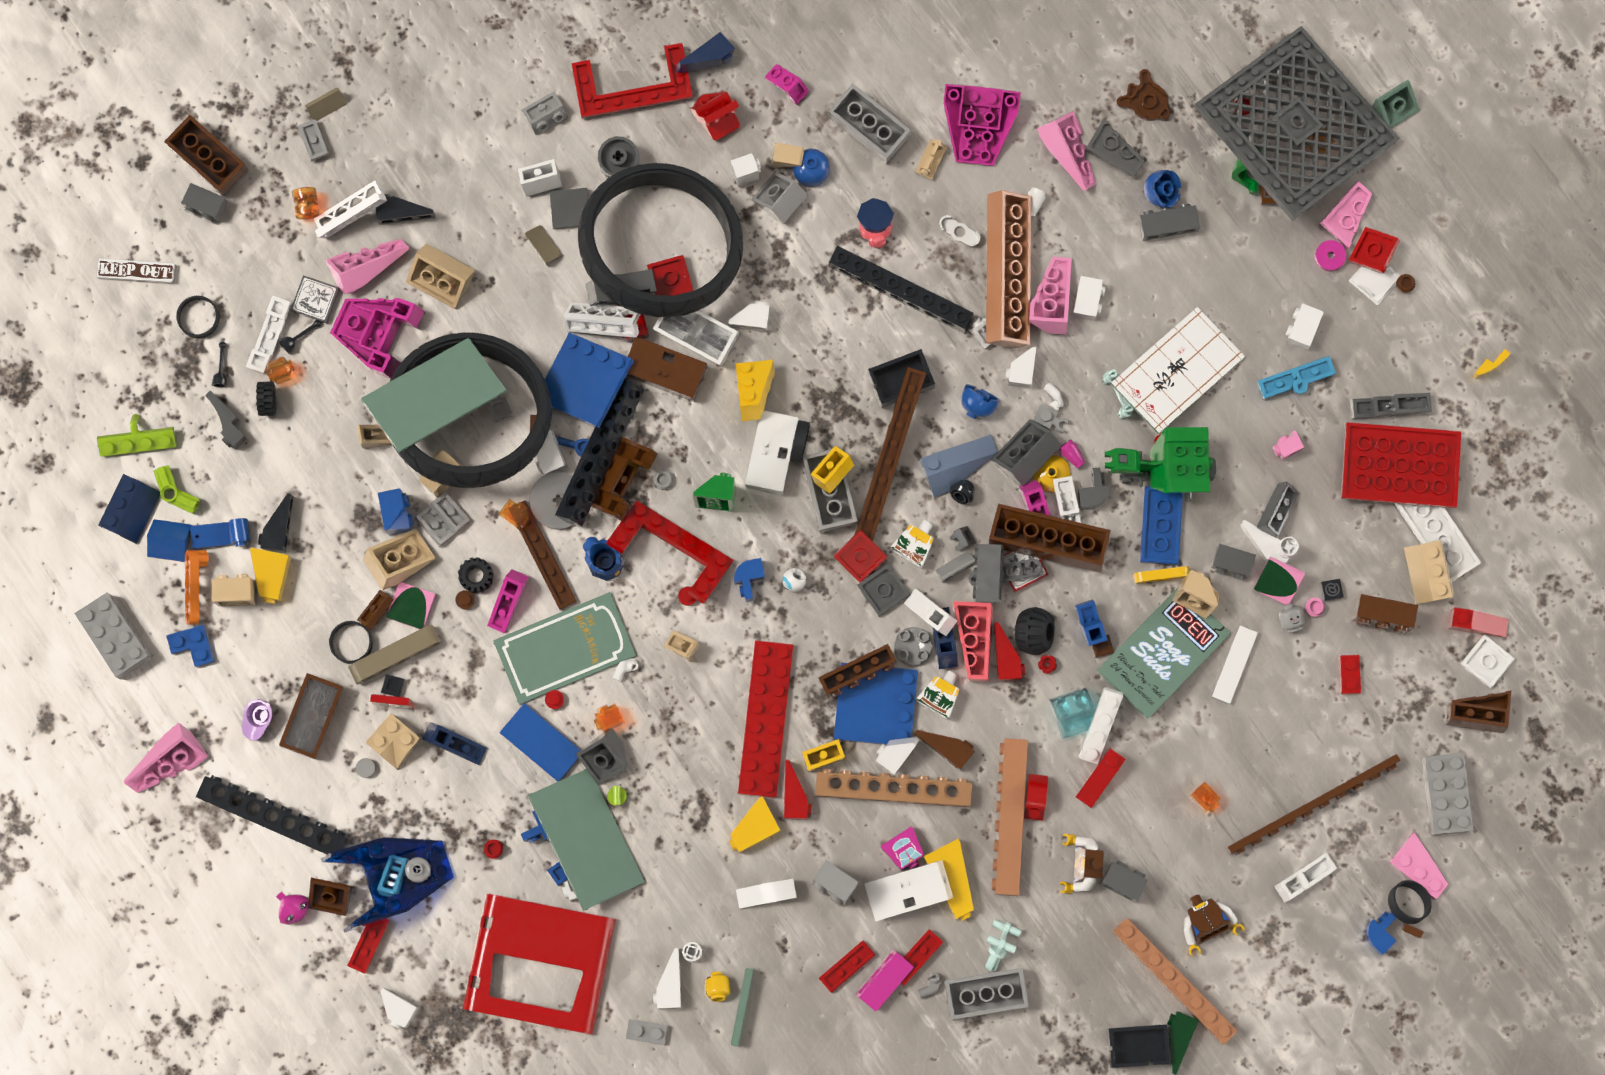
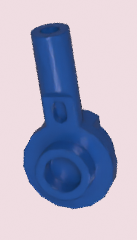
(578, 445)

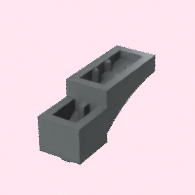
(231, 434)

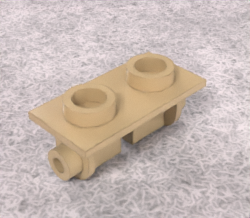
(931, 158)

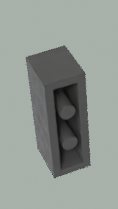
(1169, 222)
(988, 573)

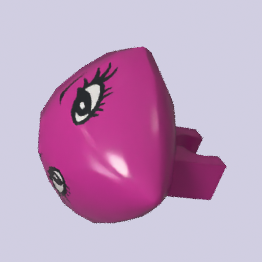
(292, 908)

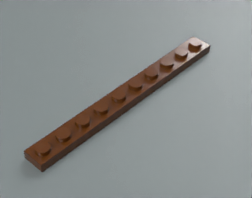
(890, 452)
(1306, 810)

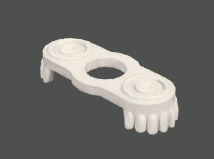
(948, 225)

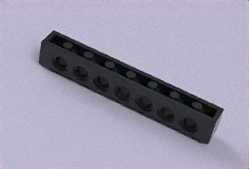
(900, 289)
(598, 455)
(207, 793)

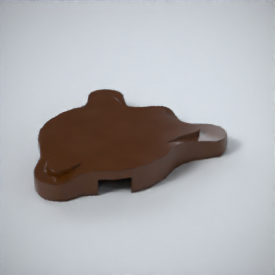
(1146, 100)

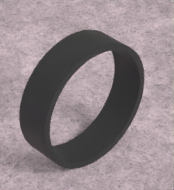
(188, 300)
(799, 441)
(347, 623)
(1421, 891)

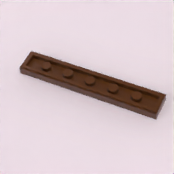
(546, 562)

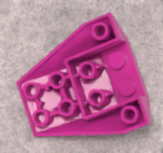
(979, 121)

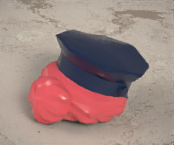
(875, 221)

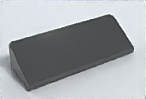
(1278, 509)

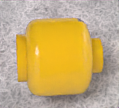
(717, 987)

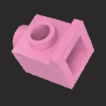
(1288, 446)

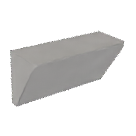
(955, 566)

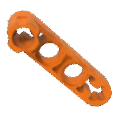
(193, 560)

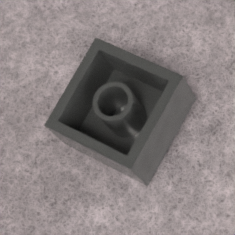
(1124, 881)

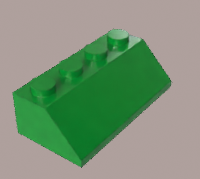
(716, 493)

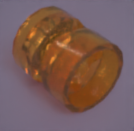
(305, 203)

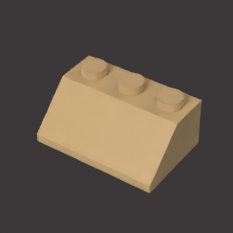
(440, 275)
(1429, 572)

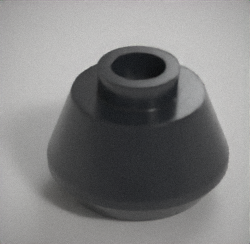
(962, 492)

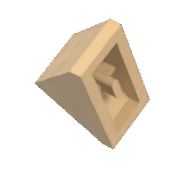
(786, 155)
(372, 436)
(681, 645)

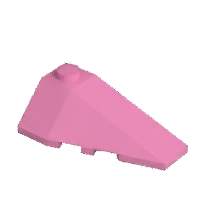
(1065, 143)
(359, 268)
(1051, 301)
(170, 755)

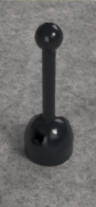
(288, 343)
(220, 379)

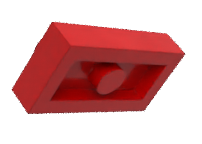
(1350, 674)

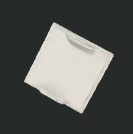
(1374, 284)

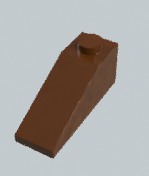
(951, 749)

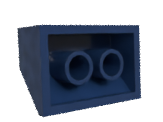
(129, 509)

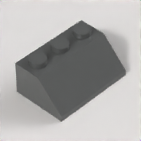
(1026, 452)

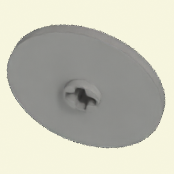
(542, 498)

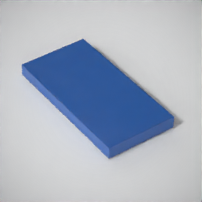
(1161, 527)
(540, 742)

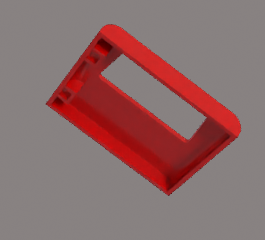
(543, 936)

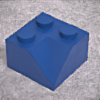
(395, 512)

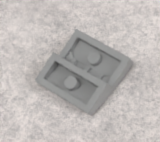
(442, 519)

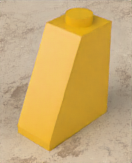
(270, 573)
(754, 827)

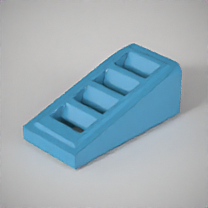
(386, 875)

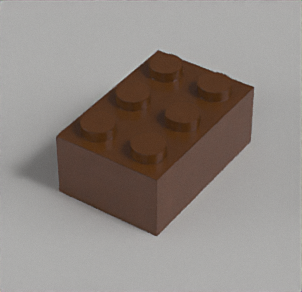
(1384, 614)

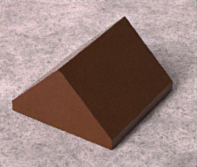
(329, 896)

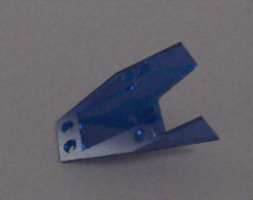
(373, 859)

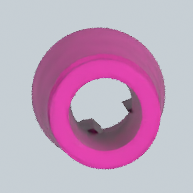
(1072, 453)

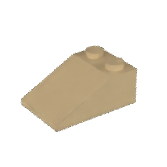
(397, 558)

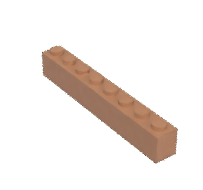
(1010, 817)
(1174, 981)

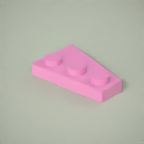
(1346, 214)
(1419, 867)

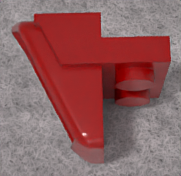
(716, 113)

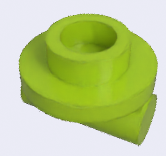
(616, 796)

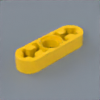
(1161, 575)

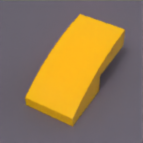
(1488, 366)

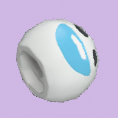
(794, 579)

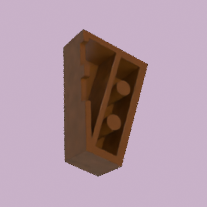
(1481, 713)

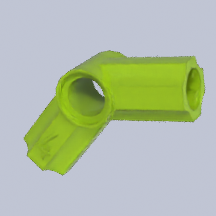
(167, 483)

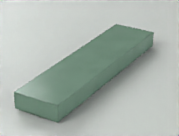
(742, 1007)

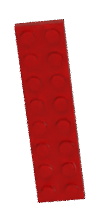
(765, 719)

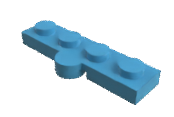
(1296, 378)

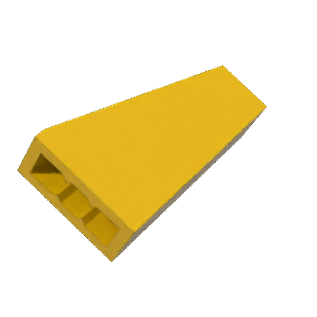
(955, 869)

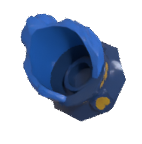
(602, 559)

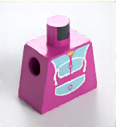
(904, 849)

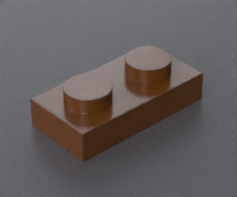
(375, 609)

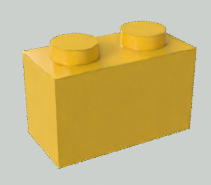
(832, 469)
(823, 755)

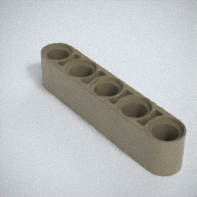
(394, 654)

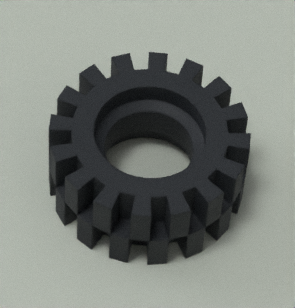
(266, 398)
(467, 567)

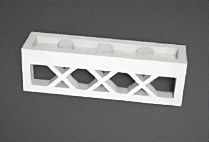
(352, 213)
(600, 323)

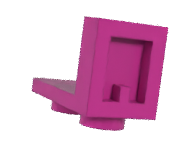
(787, 82)

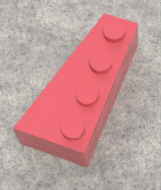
(976, 637)

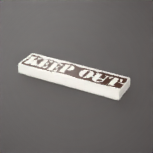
(136, 271)

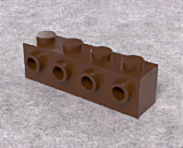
(858, 670)

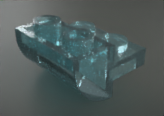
(1073, 712)

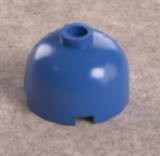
(814, 168)
(1162, 188)
(978, 402)

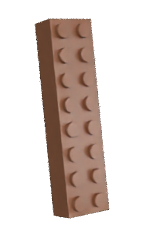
(1008, 269)

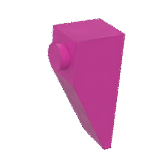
(1034, 498)
(507, 600)

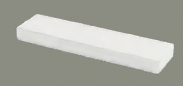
(1234, 664)

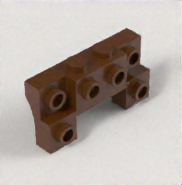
(619, 476)

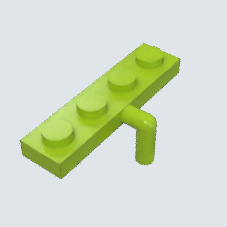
(136, 440)

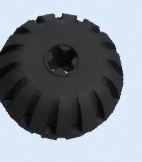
(1034, 631)

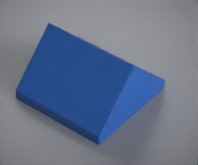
(168, 540)

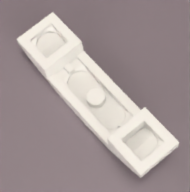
(269, 334)

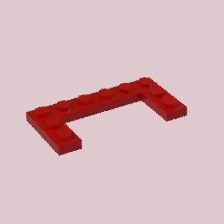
(597, 105)
(641, 516)

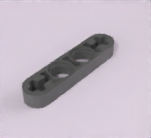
(1006, 571)

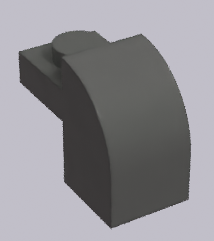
(1094, 496)

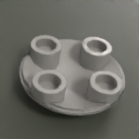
(913, 646)

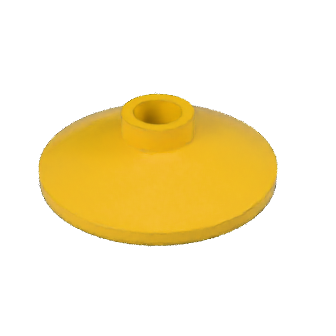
(1061, 470)

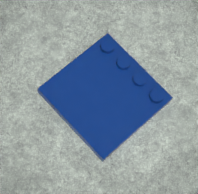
(586, 379)
(877, 708)

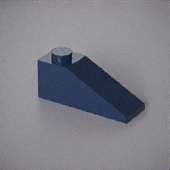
(709, 55)
(945, 648)
(454, 743)

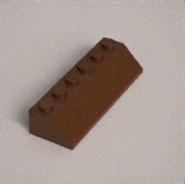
(1050, 538)

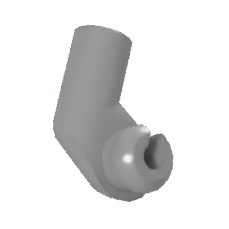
(933, 986)

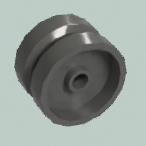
(617, 148)

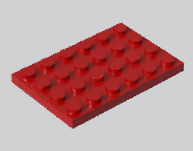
(1401, 465)

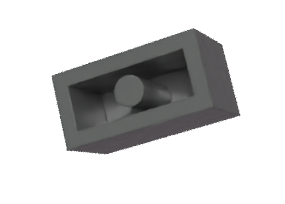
(204, 202)
(1233, 561)

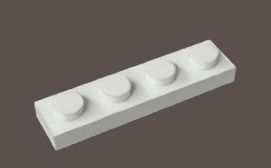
(1101, 725)

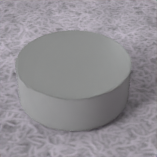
(662, 479)
(365, 768)

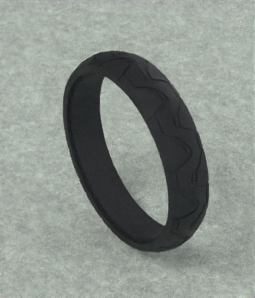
(681, 179)
(514, 462)

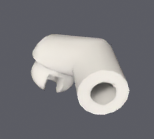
(1057, 396)
(623, 667)

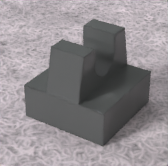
(964, 537)

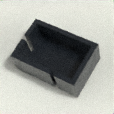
(889, 376)
(1138, 1045)

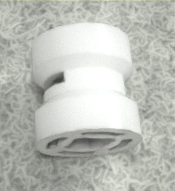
(1287, 547)
(692, 952)

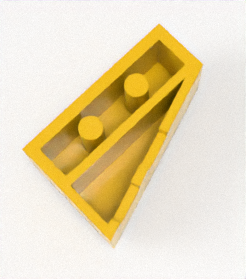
(753, 387)

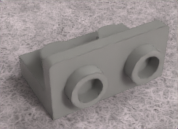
(545, 113)

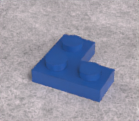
(196, 641)

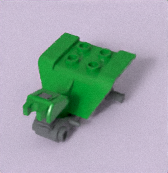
(1176, 462)

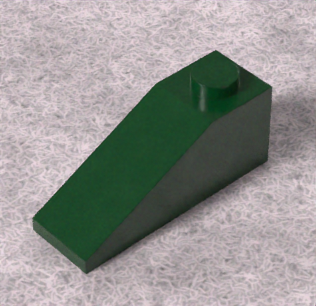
(1180, 1033)

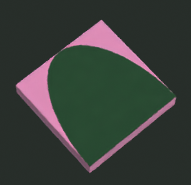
(1279, 580)
(411, 605)

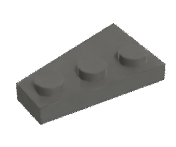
(1112, 149)

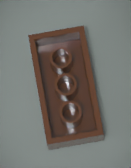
(206, 155)

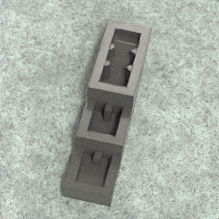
(1391, 405)

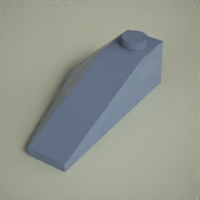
(956, 463)

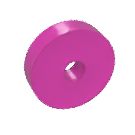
(1336, 249)

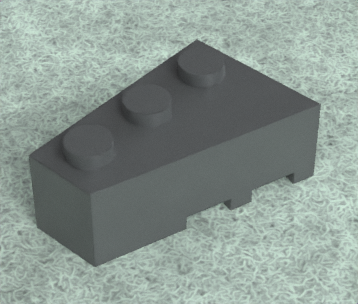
(639, 280)

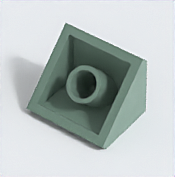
(1397, 104)

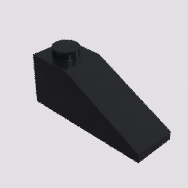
(400, 210)
(276, 531)

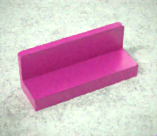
(884, 980)

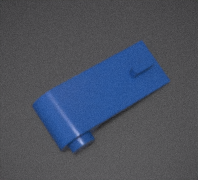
(221, 534)

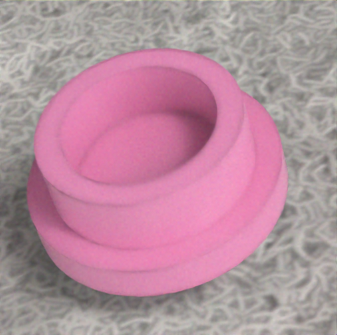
(1315, 607)

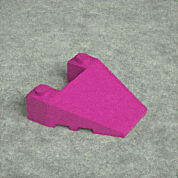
(370, 328)

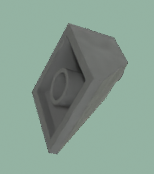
(604, 756)

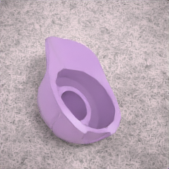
(256, 719)

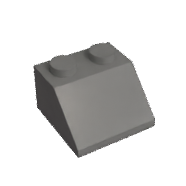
(779, 197)

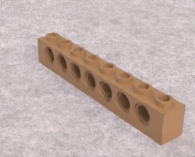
(962, 799)

